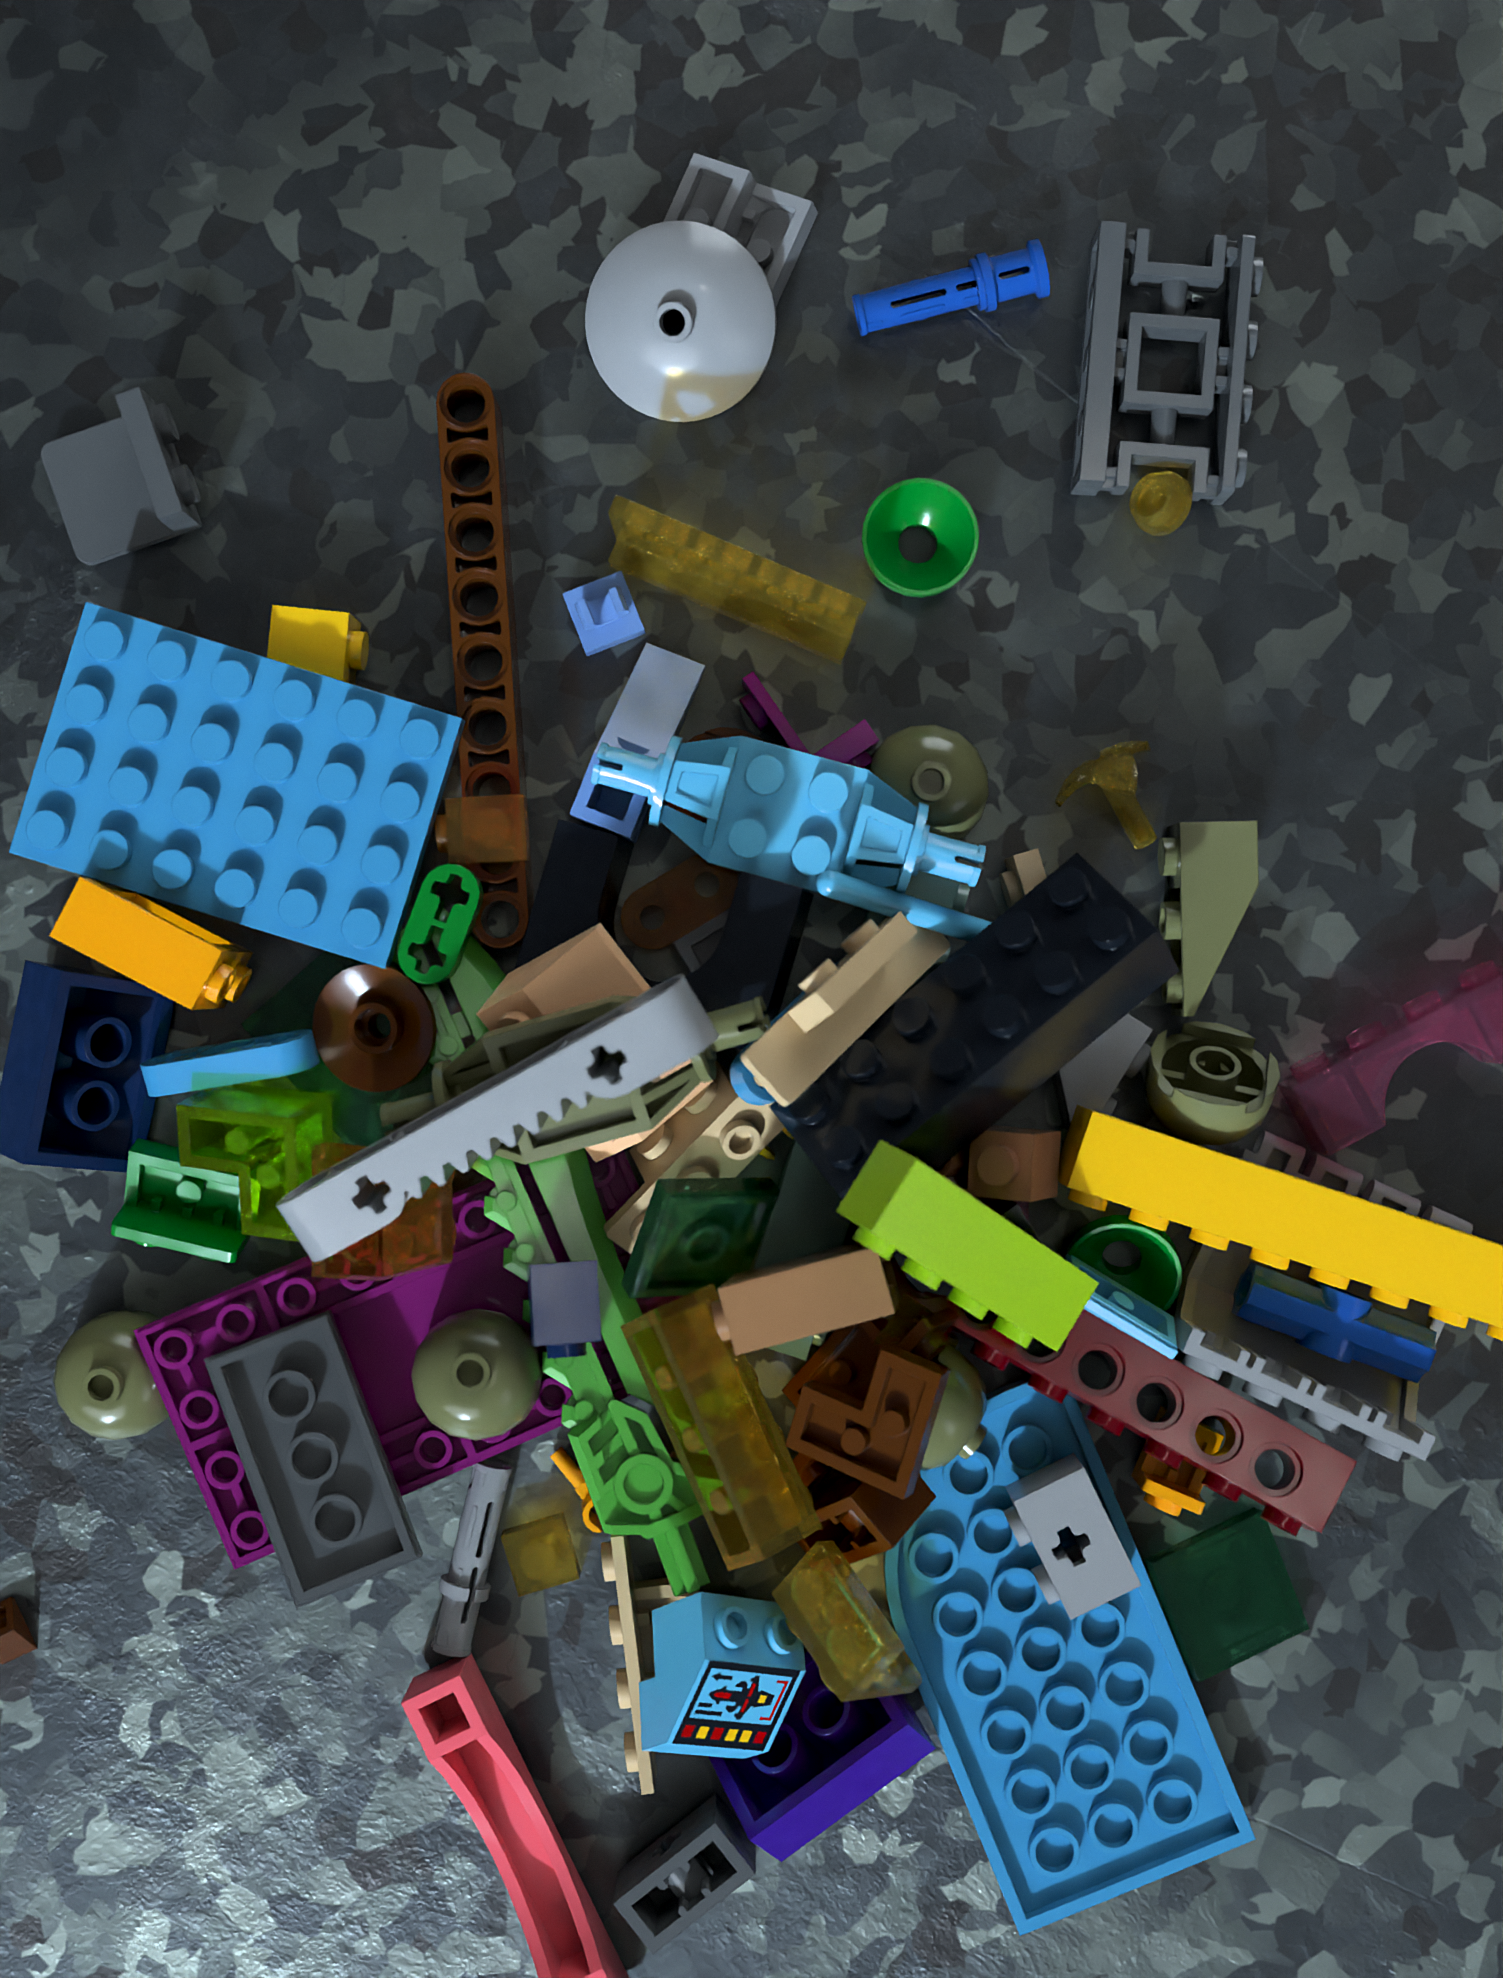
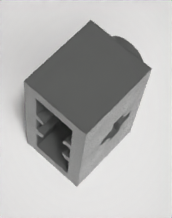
(684, 1874)

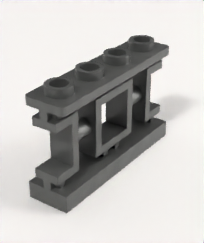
(1115, 361)

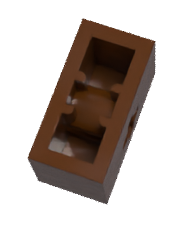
(863, 1517)

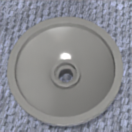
(725, 314)

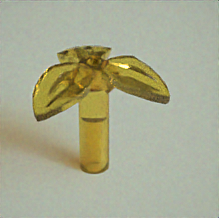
(1118, 777)

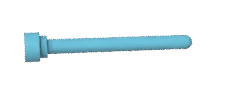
(890, 902)

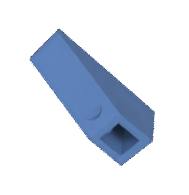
(642, 722)

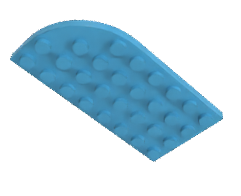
(1060, 1731)

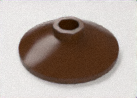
(348, 1030)

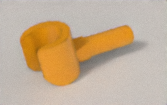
(576, 1478)

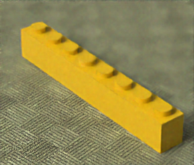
(1283, 1219)

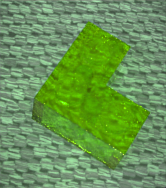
(260, 1136)

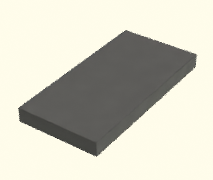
(313, 1458)

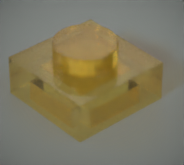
(541, 1554)

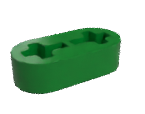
(425, 919)

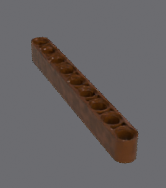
(496, 631)

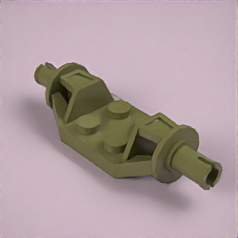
(602, 1117)

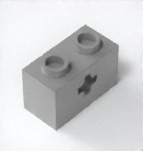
(1091, 1569)

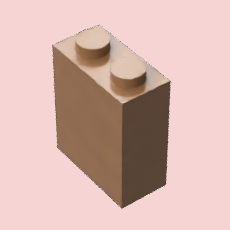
(805, 1297)

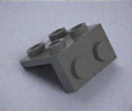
(122, 481)

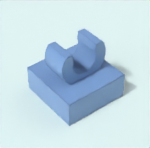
(604, 613)

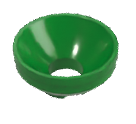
(928, 506)
(1152, 1277)

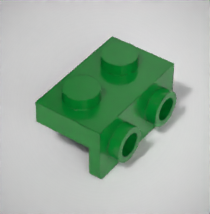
(179, 1205)

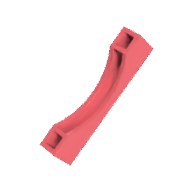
(484, 1768)

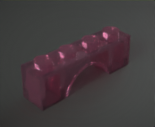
(1345, 1094)

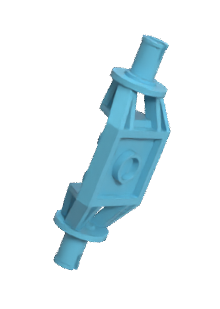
(786, 813)

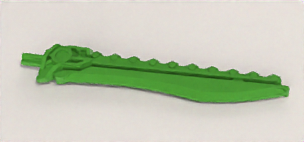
(615, 1443)

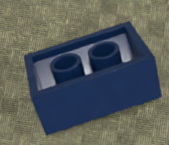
(75, 1070)

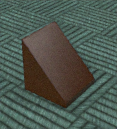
(14, 1633)

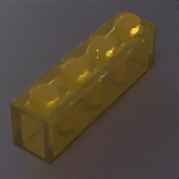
(721, 1430)

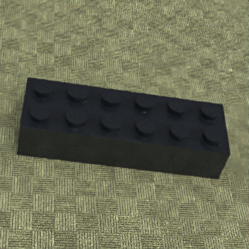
(983, 1027)

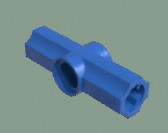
(1334, 1322)

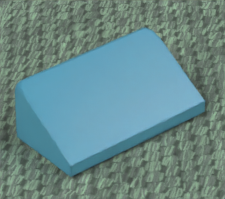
(1129, 1312)

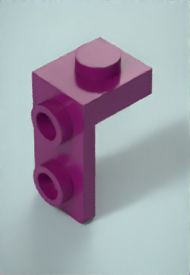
(848, 748)

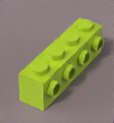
(967, 1245)

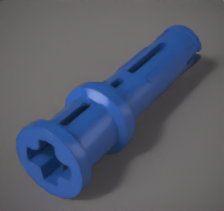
(874, 308)

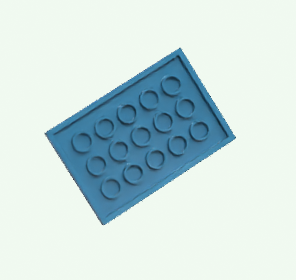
(237, 785)

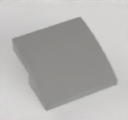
(759, 217)

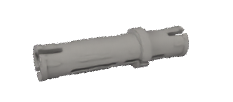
(466, 1582)

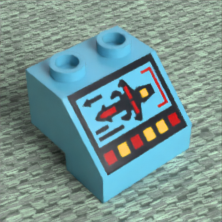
(719, 1676)

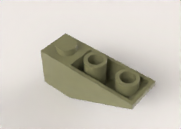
(1209, 888)

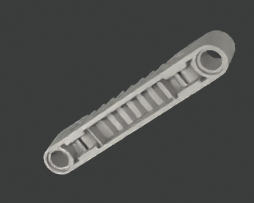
(651, 1030)

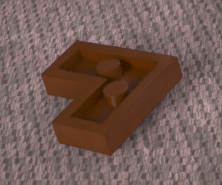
(876, 1438)

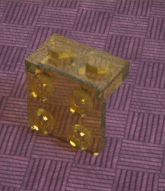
(844, 1628)

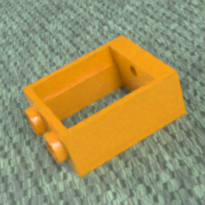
(153, 945)

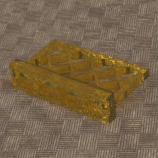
(733, 580)

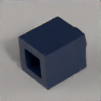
(564, 1307)

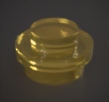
(1160, 502)

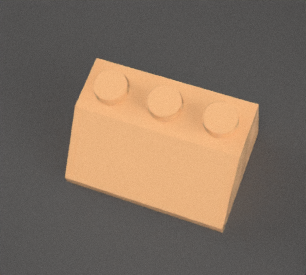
(569, 976)

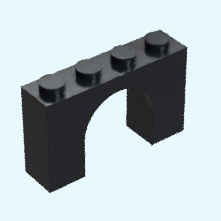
(756, 945)

